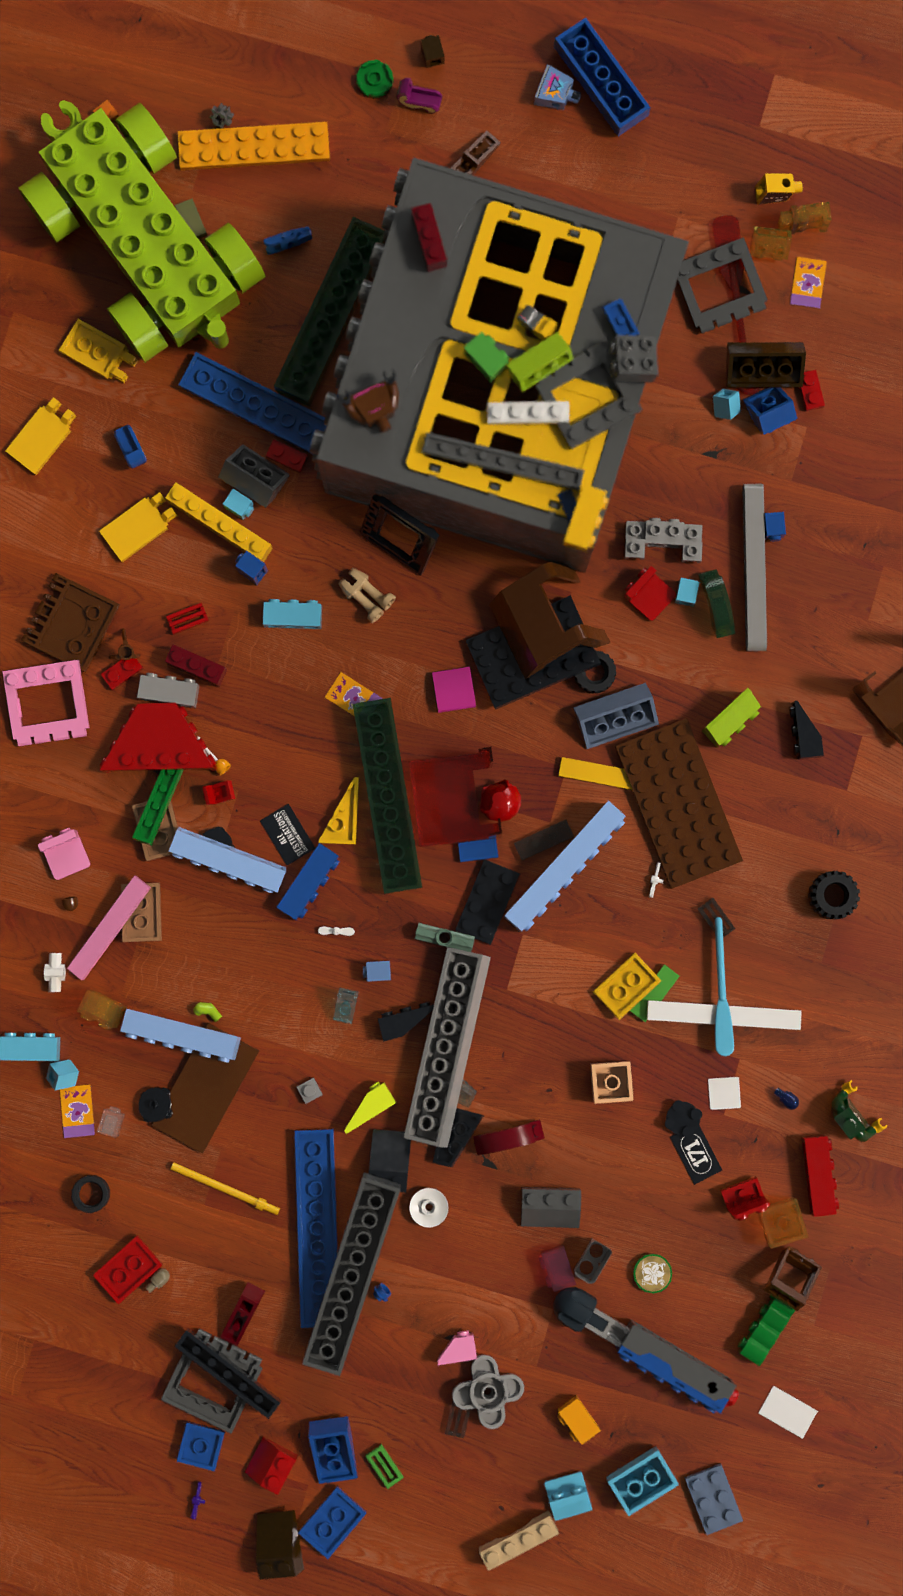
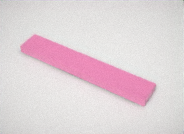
(109, 928)

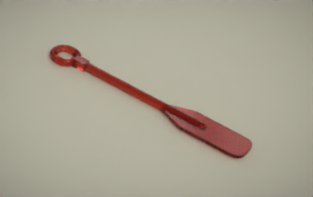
(727, 230)

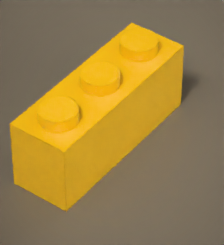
(586, 518)

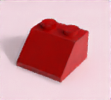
(271, 1465)

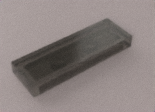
(543, 840)

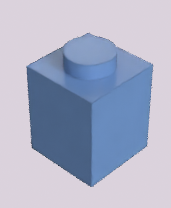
(377, 971)

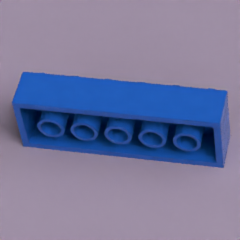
(601, 77)

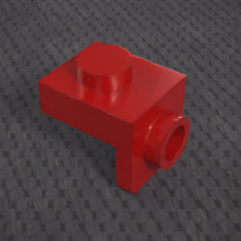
(218, 793)

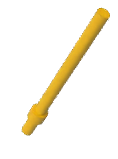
(261, 1204)

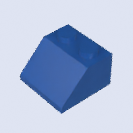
(770, 409)

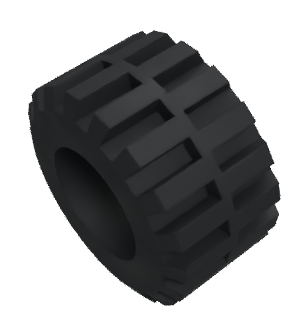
(850, 895)

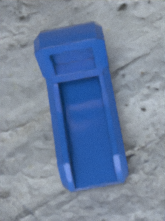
(130, 446)

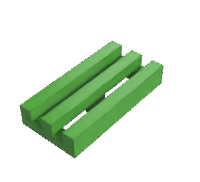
(375, 1452)

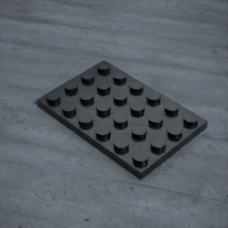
(502, 673)

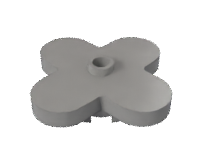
(503, 1389)

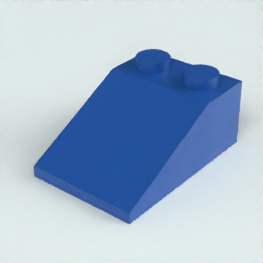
(333, 1449)

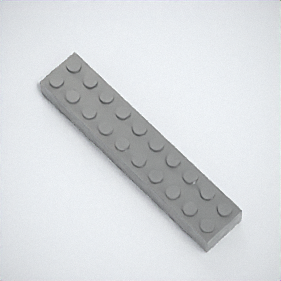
(447, 1047)

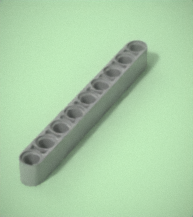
(754, 567)

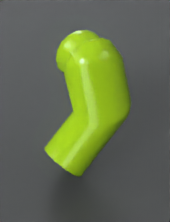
(207, 1008)

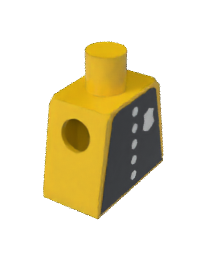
(776, 188)

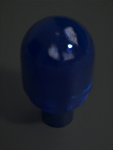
(787, 1099)

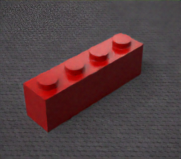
(819, 1175)

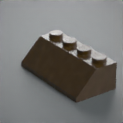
(765, 364)

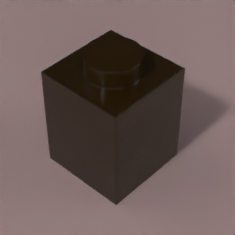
(432, 51)

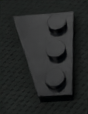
(463, 1127)

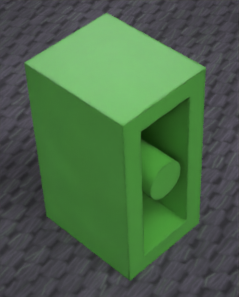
(486, 356)

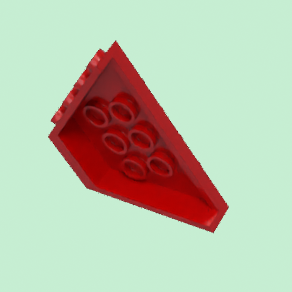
(157, 739)

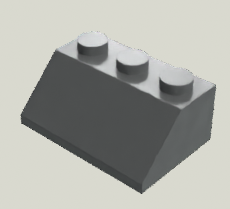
(253, 475)
(550, 1207)

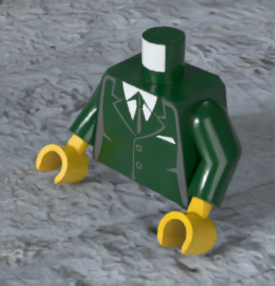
(850, 1118)

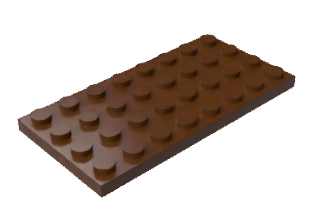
(679, 803)

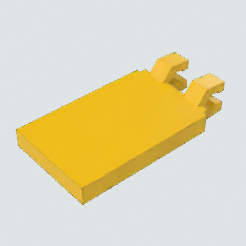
(97, 351)
(41, 436)
(137, 527)

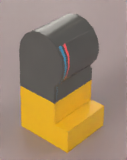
(536, 322)

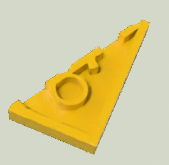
(343, 824)

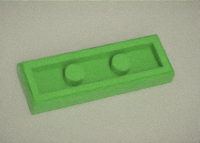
(668, 979)

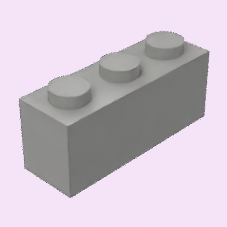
(168, 690)

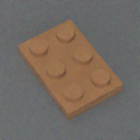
(164, 836)
(146, 919)

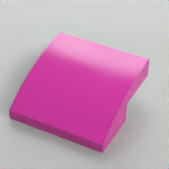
(454, 689)

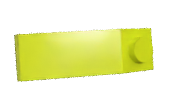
(374, 1103)

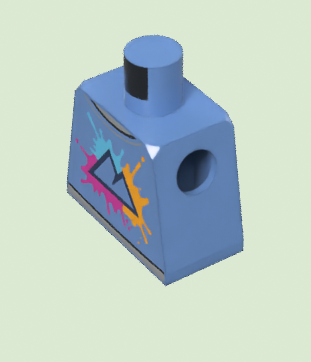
(555, 90)

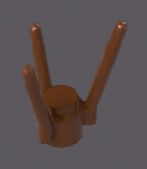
(125, 651)

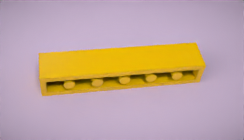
(218, 522)

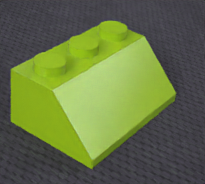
(732, 719)

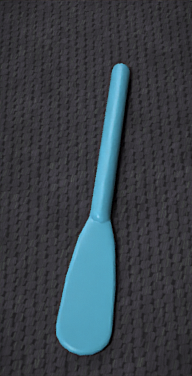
(723, 1023)

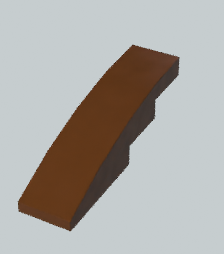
(477, 154)

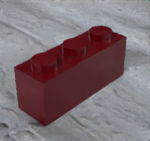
(429, 237)
(196, 665)

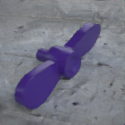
(196, 1501)

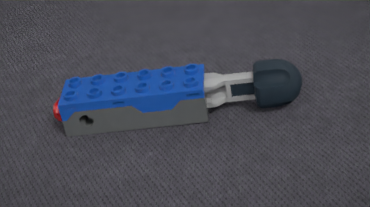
(648, 1351)

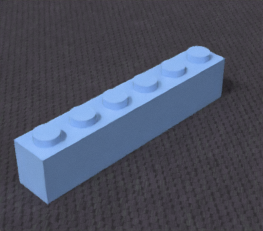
(227, 859)
(180, 1034)

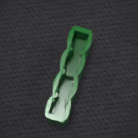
(765, 1330)

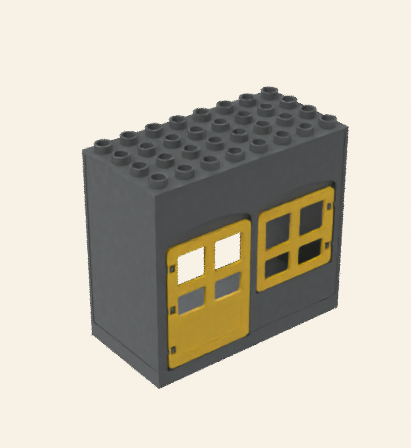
(421, 324)

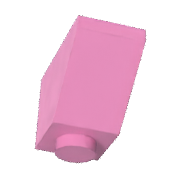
(459, 1349)

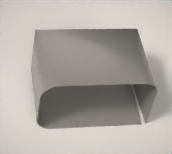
(596, 1268)

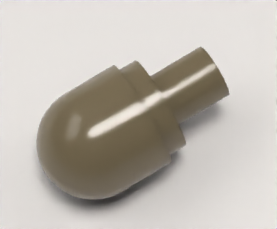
(158, 1279)

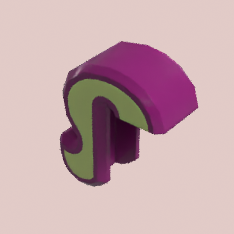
(418, 97)

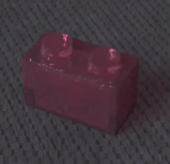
(558, 1268)

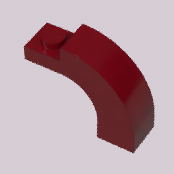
(508, 1138)

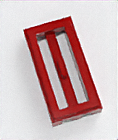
(190, 609)

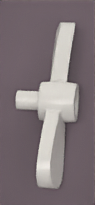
(655, 880)
(336, 931)

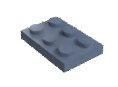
(713, 1499)

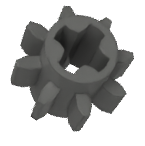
(221, 115)

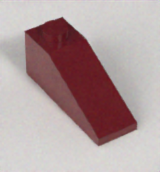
(242, 1314)

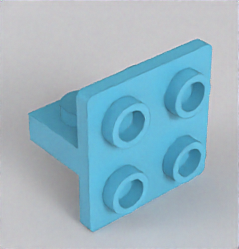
(568, 1496)

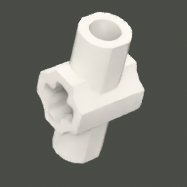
(54, 972)

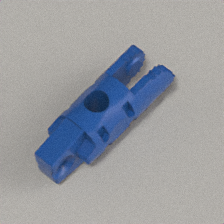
(287, 240)

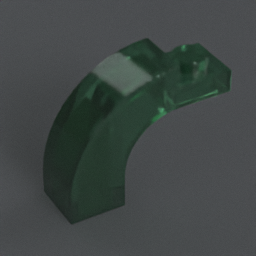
(718, 603)

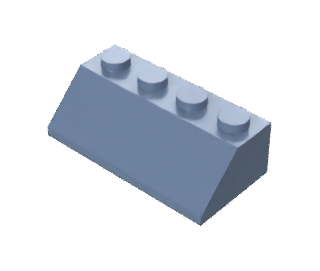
(616, 715)

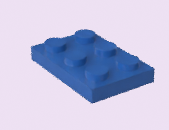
(332, 1522)

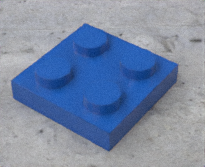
(200, 1446)

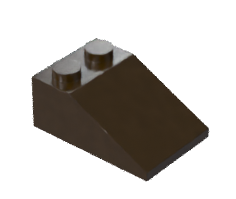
(278, 1545)

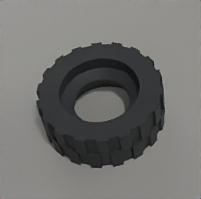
(603, 684)

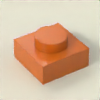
(108, 109)

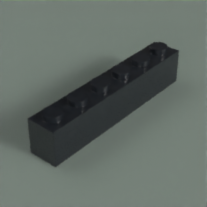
(228, 1373)

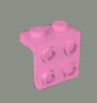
(64, 853)

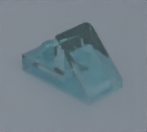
(345, 1005)

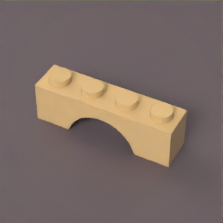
(503, 1549)

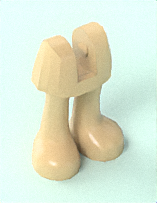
(350, 591)

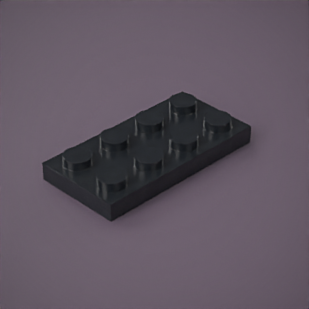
(487, 901)

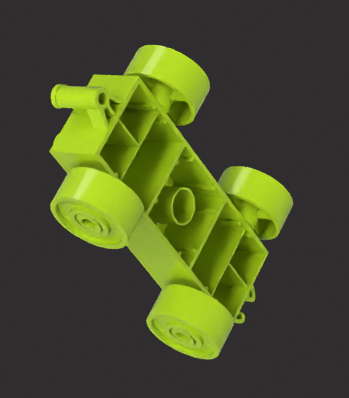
(140, 228)

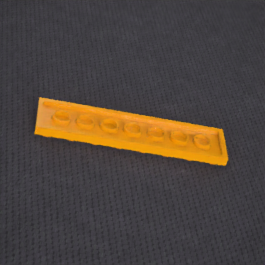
(253, 146)

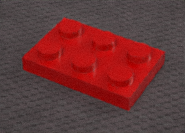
(128, 1269)

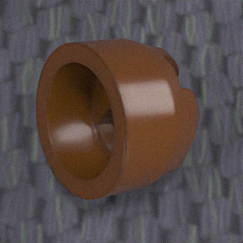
(70, 903)

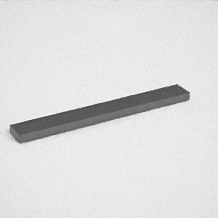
(502, 461)

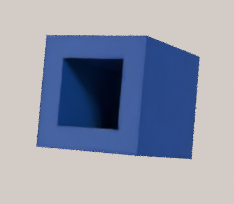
(774, 526)

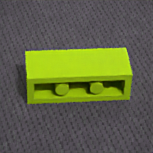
(540, 361)

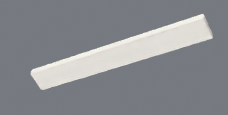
(740, 1015)

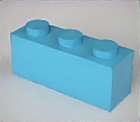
(292, 614)
(30, 1047)

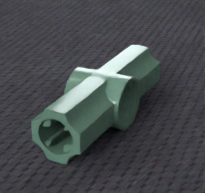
(432, 935)

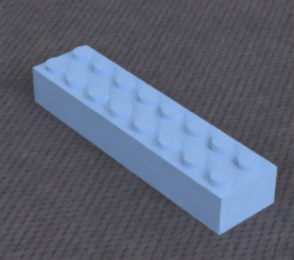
(570, 861)

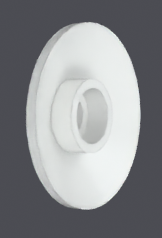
(433, 1217)

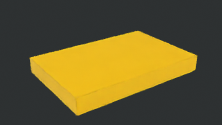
(627, 986)

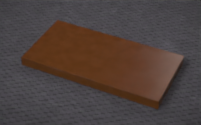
(204, 1095)

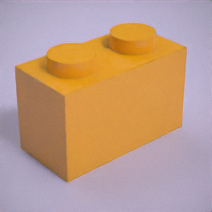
(578, 1420)

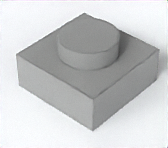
(309, 1090)

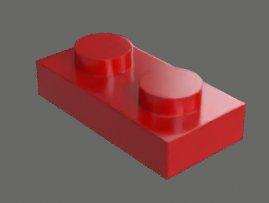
(811, 391)
(286, 456)
(121, 672)

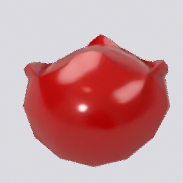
(500, 801)

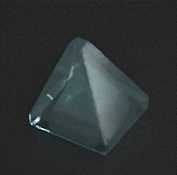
(467, 1094)

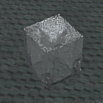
(111, 1121)

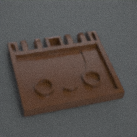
(73, 624)

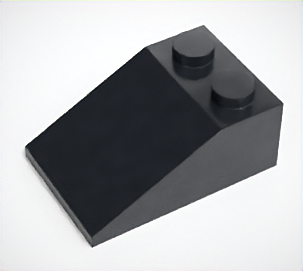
(390, 1156)

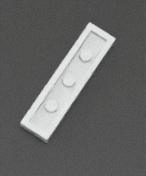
(528, 412)

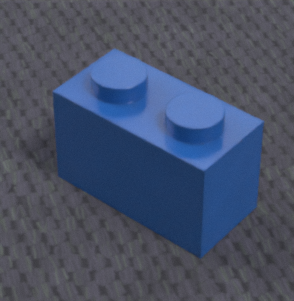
(251, 567)

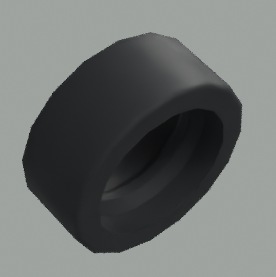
(88, 1208)

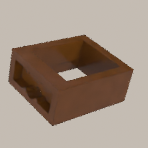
(785, 1293)

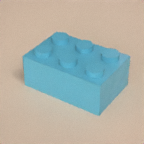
(642, 1481)

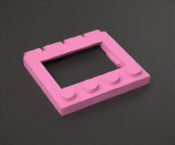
(39, 676)

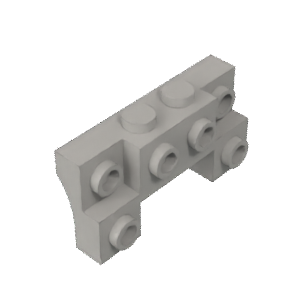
(664, 535)

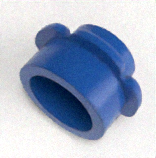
(381, 1292)

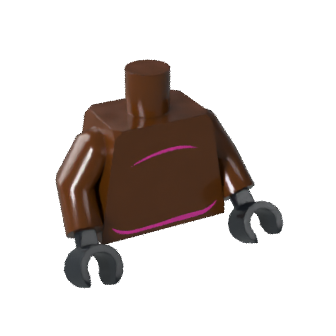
(374, 403)

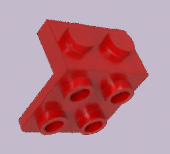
(649, 594)
(744, 1199)

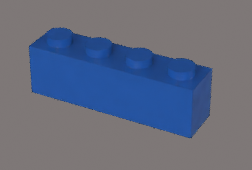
(308, 881)

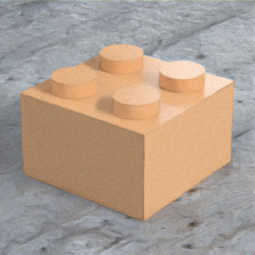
(611, 1082)

